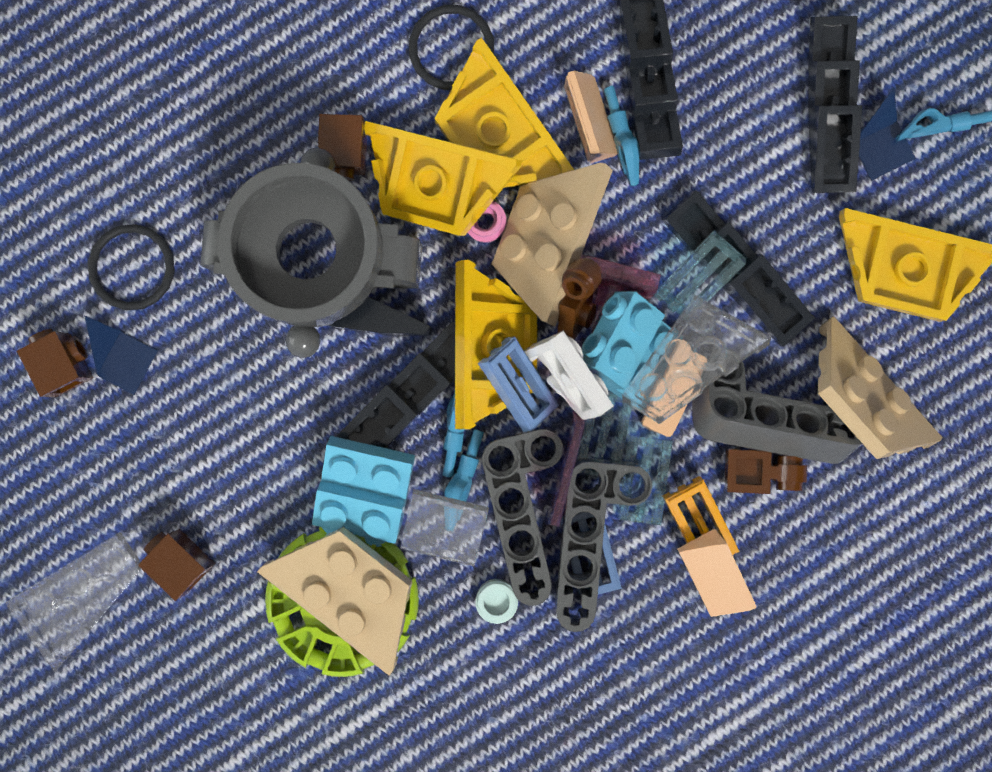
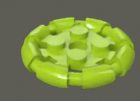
(301, 641)

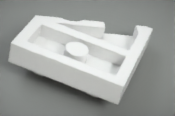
(571, 376)

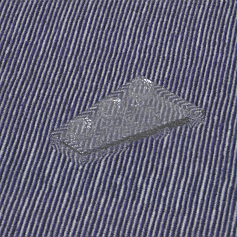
(691, 357)
(73, 598)

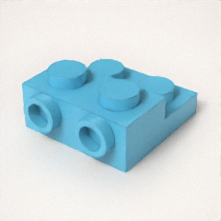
(623, 339)
(363, 490)

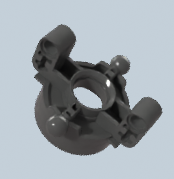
(261, 213)

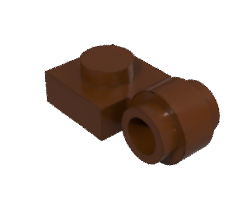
(577, 308)
(752, 472)

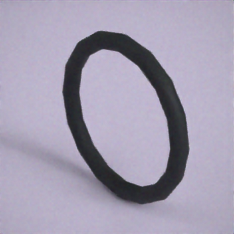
(424, 20)
(93, 274)

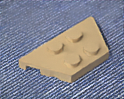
(548, 234)
(868, 398)
(348, 592)

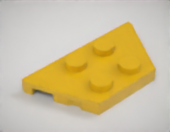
(494, 117)
(435, 179)
(911, 265)
(483, 318)

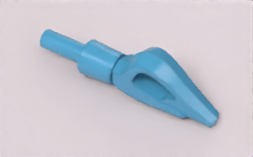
(940, 124)
(625, 142)
(453, 440)
(461, 483)

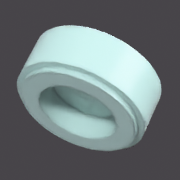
(496, 601)

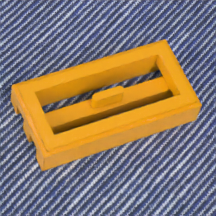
(685, 494)

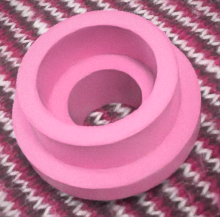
(495, 230)

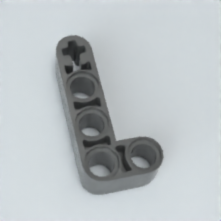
(769, 422)
(524, 517)
(590, 542)

